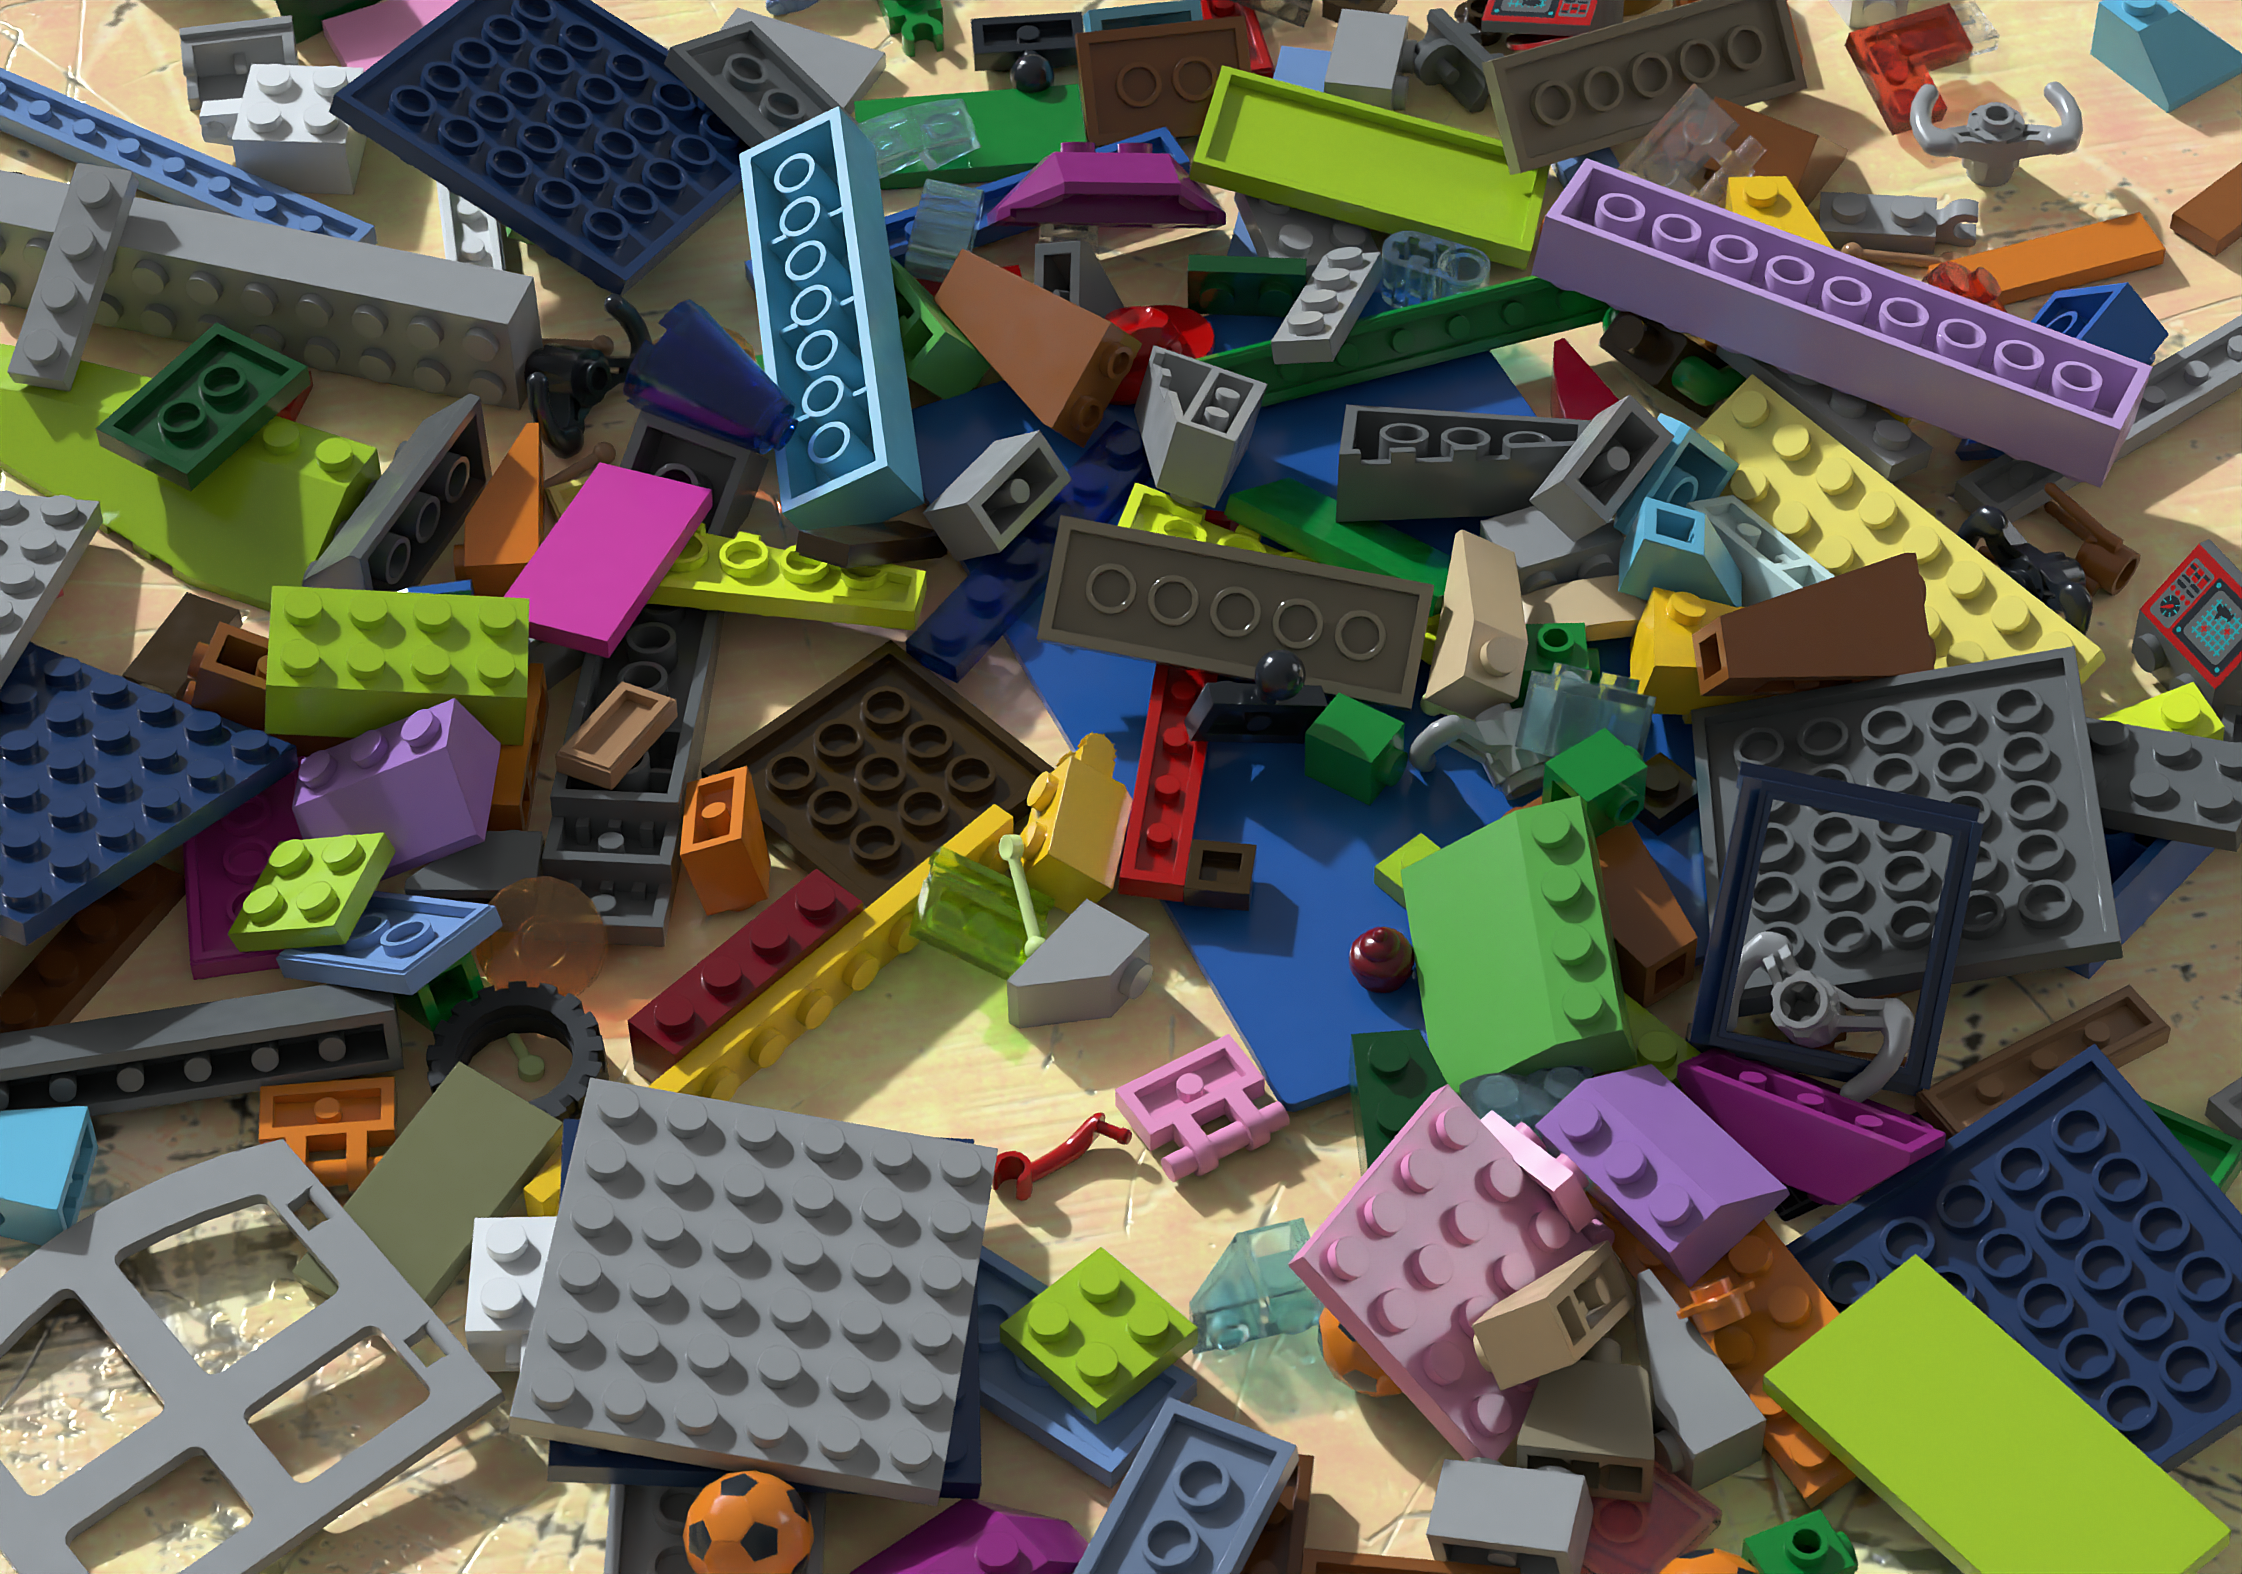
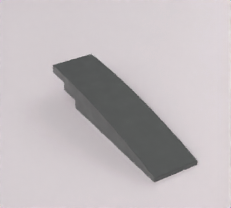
(627, 839)

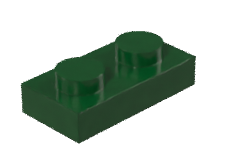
(1244, 284)

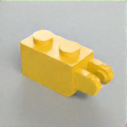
(1076, 826)

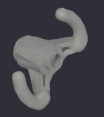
(1996, 134)
(1489, 742)
(1814, 1011)

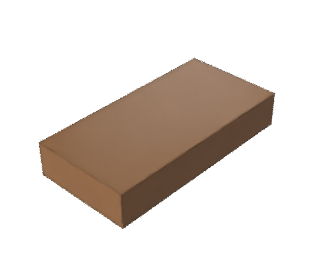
(616, 735)

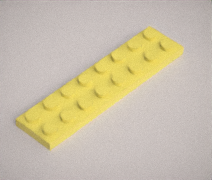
(1855, 517)

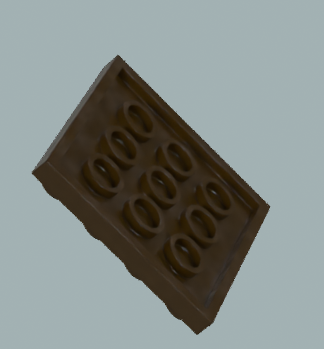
(880, 772)

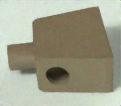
(1594, 1424)

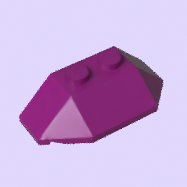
(1108, 192)
(1805, 1127)
(983, 1540)

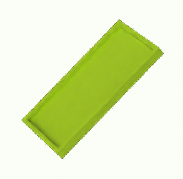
(1366, 166)
(1984, 1441)

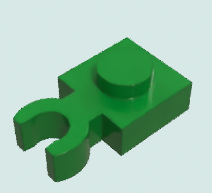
(915, 21)

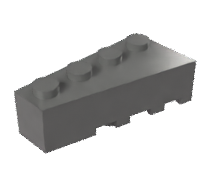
(1444, 462)

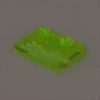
(975, 914)

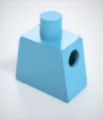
(44, 1170)

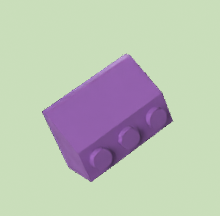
(414, 780)
(1662, 1167)

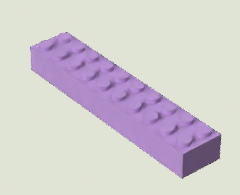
(1841, 322)

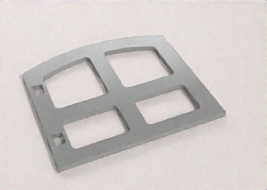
(212, 1411)

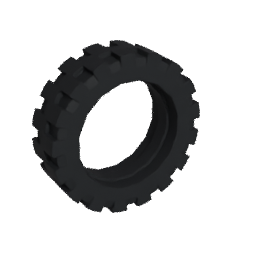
(522, 1011)

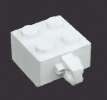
(286, 128)
(505, 1287)

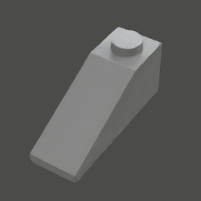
(1698, 1409)

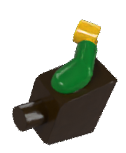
(1669, 360)

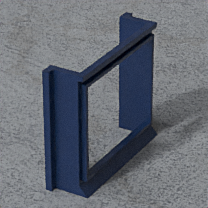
(1757, 790)

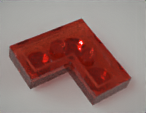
(1899, 55)

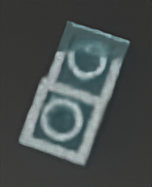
(923, 131)

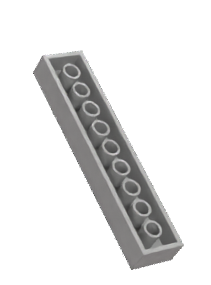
(295, 291)

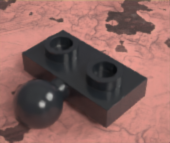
(1026, 46)
(1265, 712)

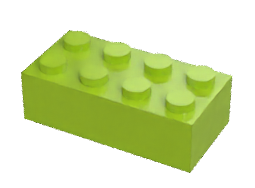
(375, 657)

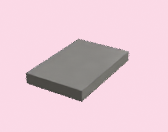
(833, 63)

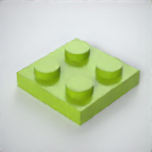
(312, 892)
(1098, 1335)

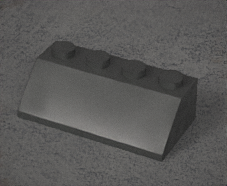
(411, 507)

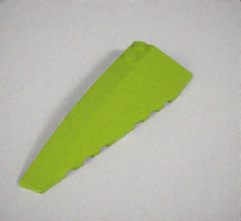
(233, 534)

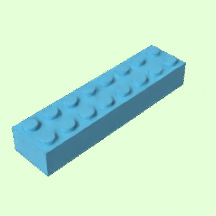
(831, 324)

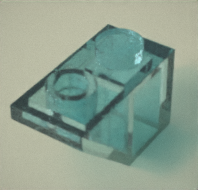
(1255, 1290)

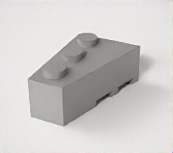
(1195, 424)

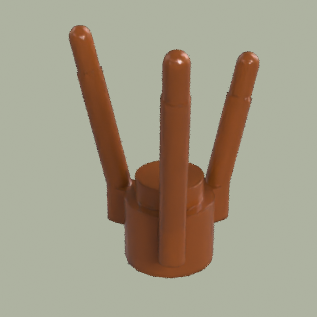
(2102, 555)

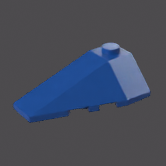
(2099, 315)

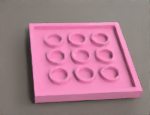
(1425, 1252)

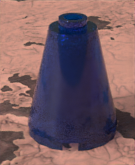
(709, 383)

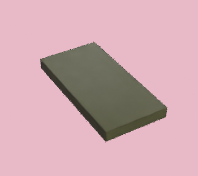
(451, 1164)

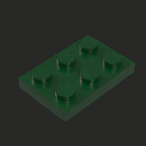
(203, 406)

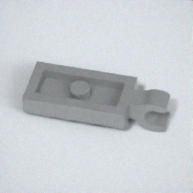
(1896, 222)

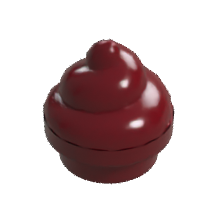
(1381, 959)

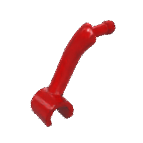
(1019, 1167)

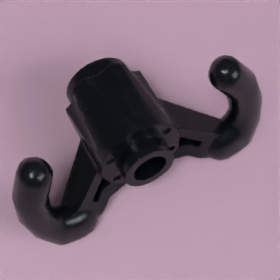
(572, 379)
(2048, 576)

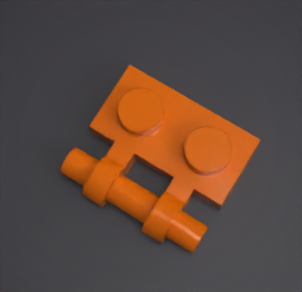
(331, 1118)

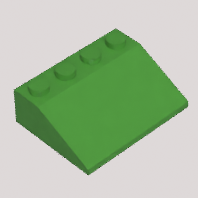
(1518, 948)

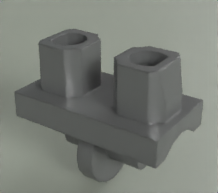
(1454, 58)

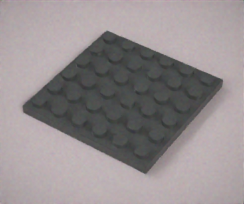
(1867, 891)

